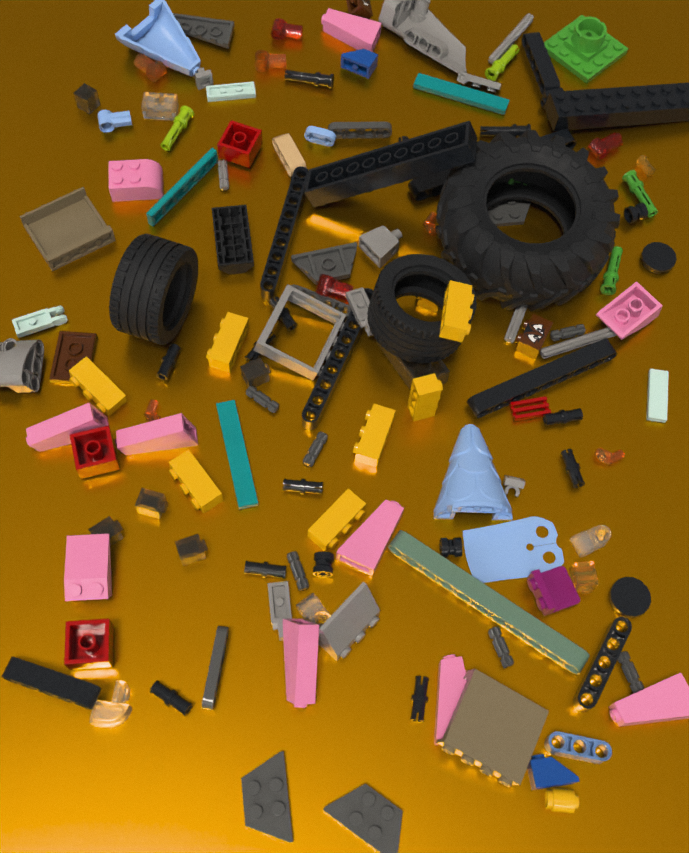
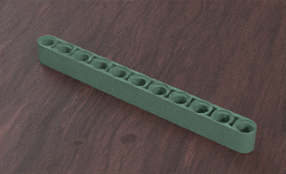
(489, 602)

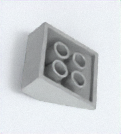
(349, 623)

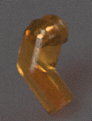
(429, 223)
(150, 413)
(608, 457)

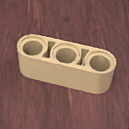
(288, 153)

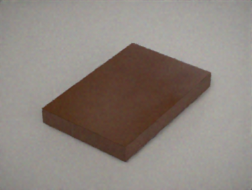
(69, 351)

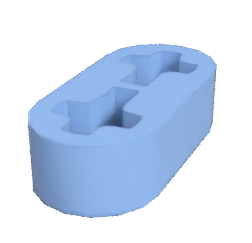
(320, 136)

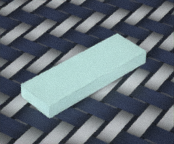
(231, 91)
(657, 395)

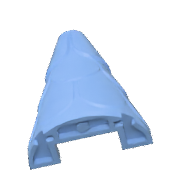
(162, 40)
(472, 480)

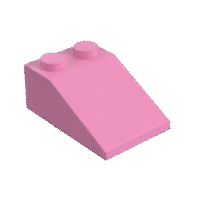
(630, 311)
(88, 567)

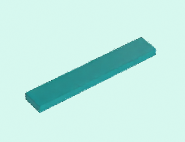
(461, 93)
(182, 187)
(237, 454)

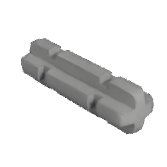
(223, 175)

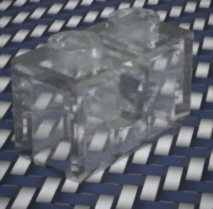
(159, 106)

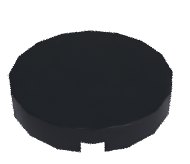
(658, 257)
(630, 597)

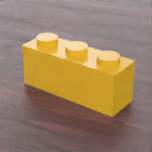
(456, 311)
(228, 342)
(97, 386)
(424, 396)
(374, 435)
(195, 482)
(337, 520)

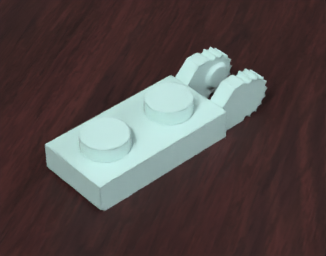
(39, 321)

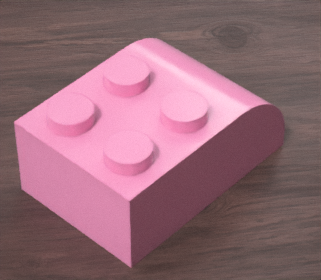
(135, 180)

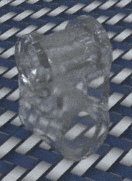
(588, 541)
(312, 609)

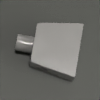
(380, 244)

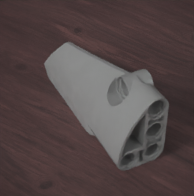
(423, 31)
(21, 364)

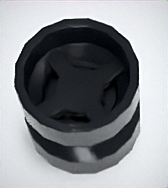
(635, 213)
(450, 547)
(323, 564)

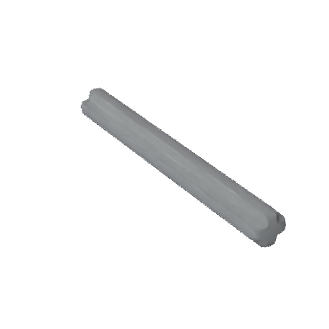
(511, 38)
(515, 323)
(576, 342)

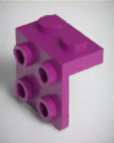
(553, 590)

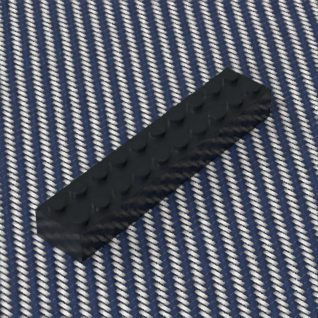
(618, 106)
(392, 164)

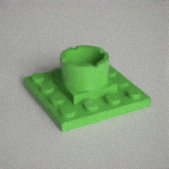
(585, 48)

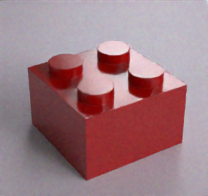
(240, 143)
(94, 452)
(89, 644)

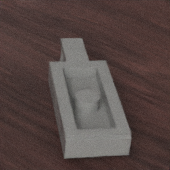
(478, 81)
(359, 304)
(279, 605)

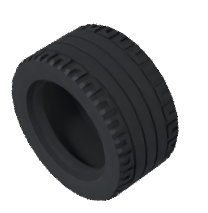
(153, 288)
(398, 331)

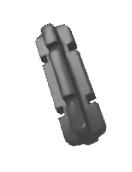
(567, 332)
(262, 399)
(315, 449)
(298, 571)
(501, 647)
(630, 672)

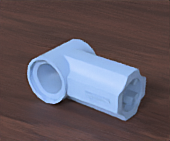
(109, 120)

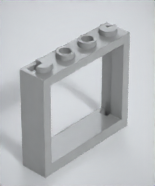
(314, 306)

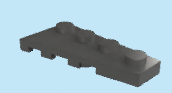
(207, 29)

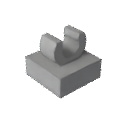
(203, 78)
(513, 482)

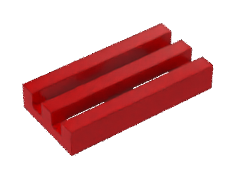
(542, 404)

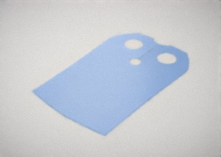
(501, 551)

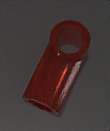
(281, 29)
(602, 147)
(329, 286)

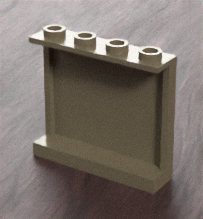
(67, 229)
(494, 728)

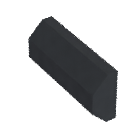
(232, 239)

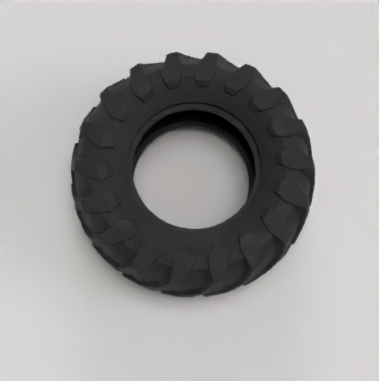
(557, 181)

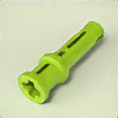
(498, 66)
(180, 123)

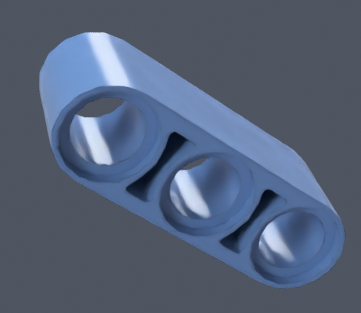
(588, 747)

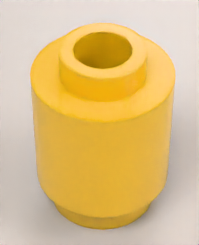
(561, 800)

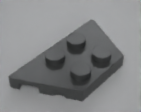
(509, 212)
(331, 261)
(267, 799)
(369, 818)

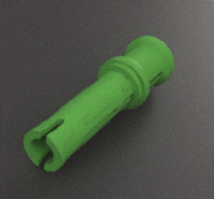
(636, 187)
(611, 276)

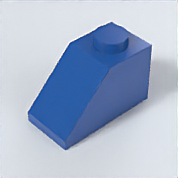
(360, 62)
(549, 773)

